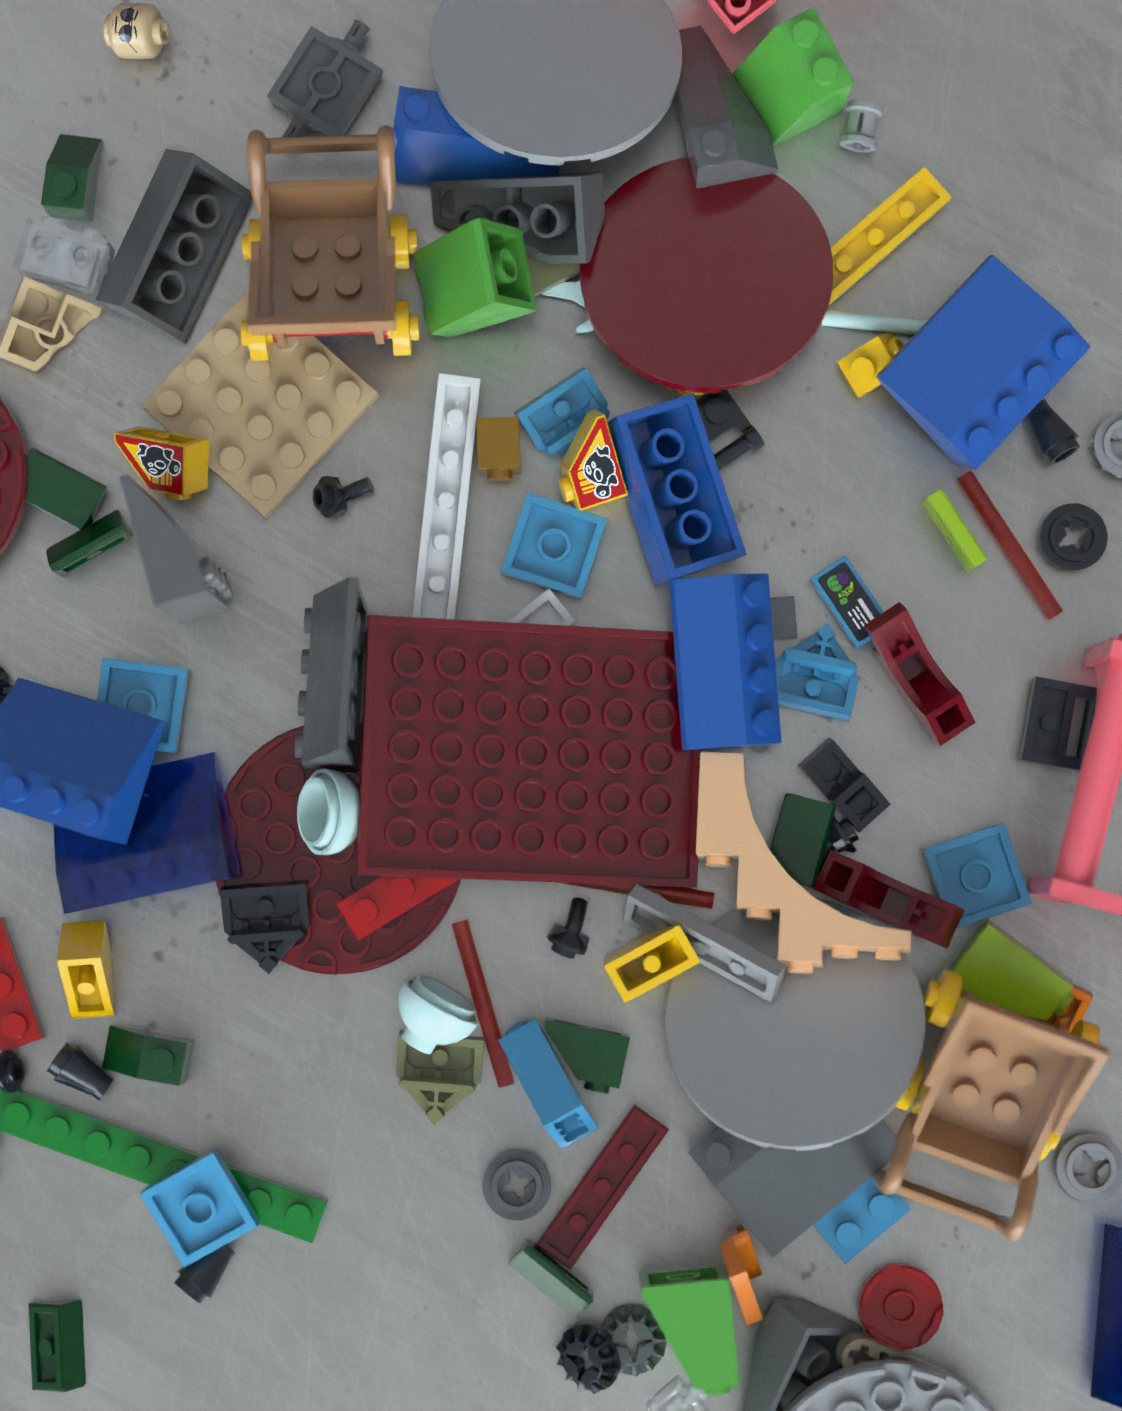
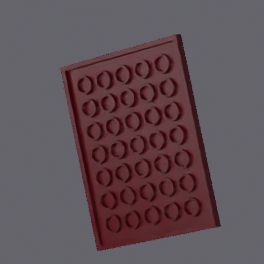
(524, 755)

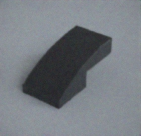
(844, 784)

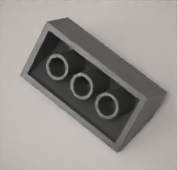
(175, 245)

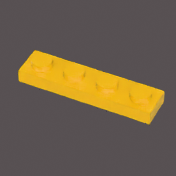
(885, 229)

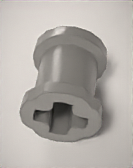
(858, 138)

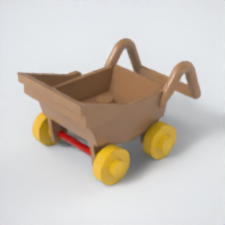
(326, 249)
(991, 1099)

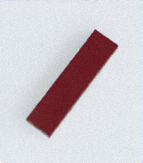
(602, 1186)

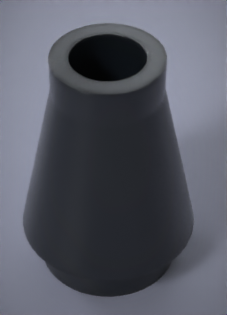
(1052, 434)
(79, 1071)
(204, 1274)

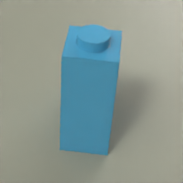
(547, 1083)

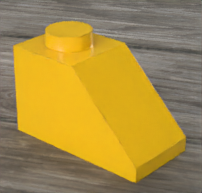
(650, 961)
(87, 968)

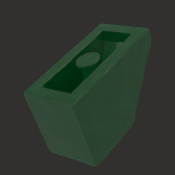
(72, 178)
(590, 1053)
(148, 1055)

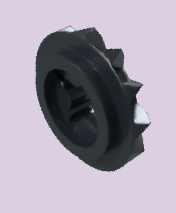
(1075, 517)
(600, 1352)

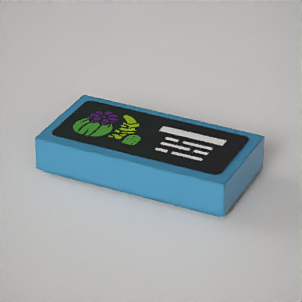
(847, 599)

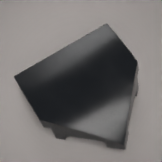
(265, 918)

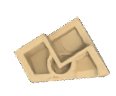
(41, 323)

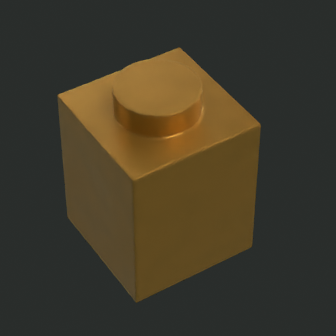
(498, 448)

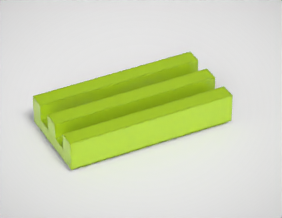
(954, 530)

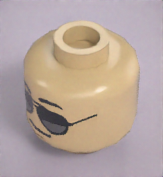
(136, 31)

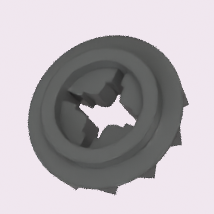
(507, 1203)
(644, 1323)

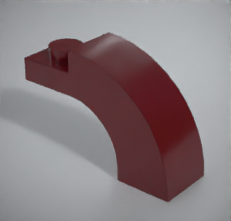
(917, 675)
(888, 899)

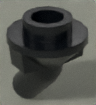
(333, 498)
(840, 838)
(568, 939)
(11, 1071)

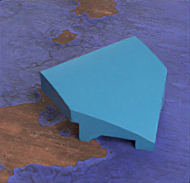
(557, 413)
(817, 677)

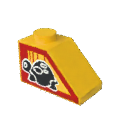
(166, 460)
(591, 466)

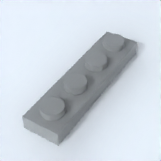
(715, 948)

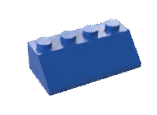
(438, 149)
(675, 489)
(725, 661)

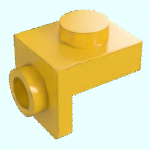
(867, 361)

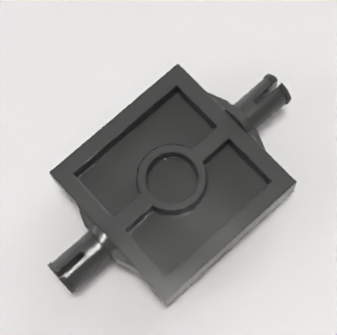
(325, 82)

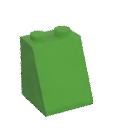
(795, 77)
(474, 278)
(697, 1322)

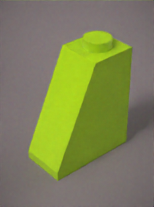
(1011, 975)

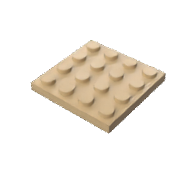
(262, 416)

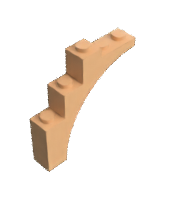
(764, 888)

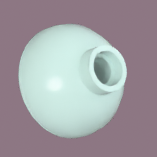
(328, 812)
(434, 1014)

